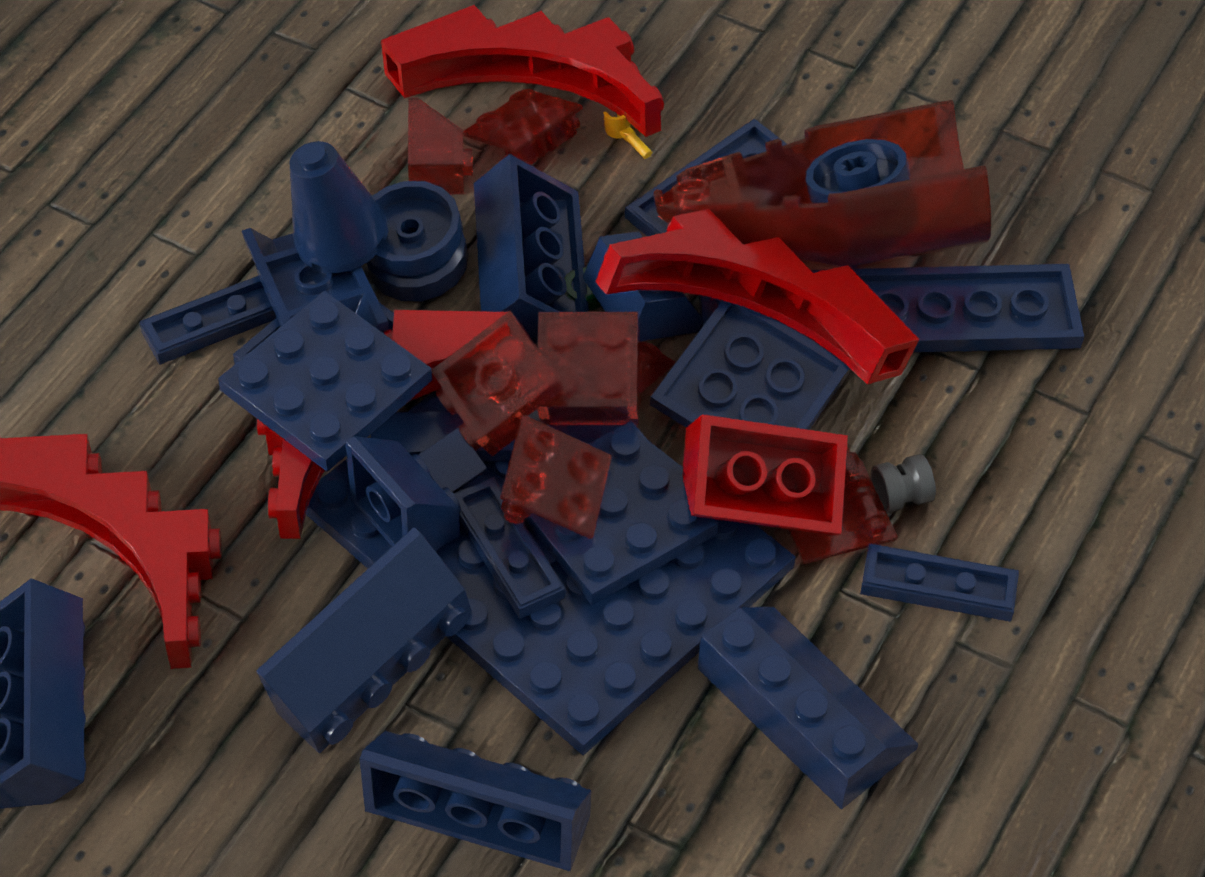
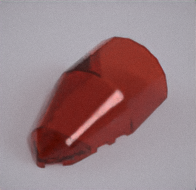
(769, 197)

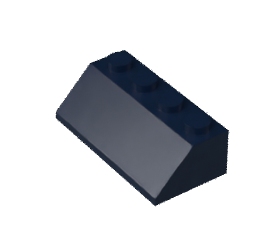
(528, 243)
(365, 641)
(41, 695)
(802, 702)
(475, 798)

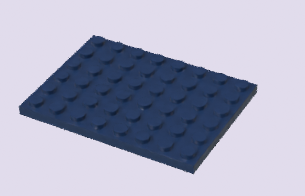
(577, 660)

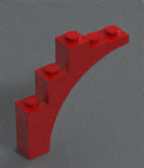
(529, 50)
(767, 277)
(423, 333)
(166, 549)

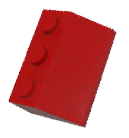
(765, 474)

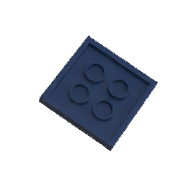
(750, 371)
(325, 379)
(639, 521)

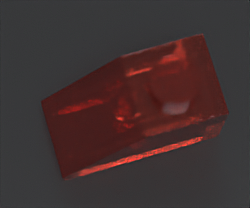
(436, 149)

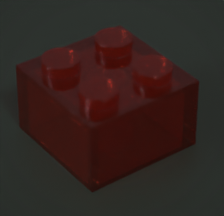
(597, 365)

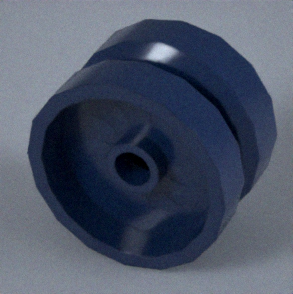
(856, 167)
(423, 245)

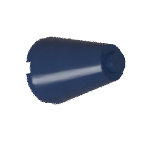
(332, 211)

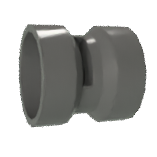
(904, 483)

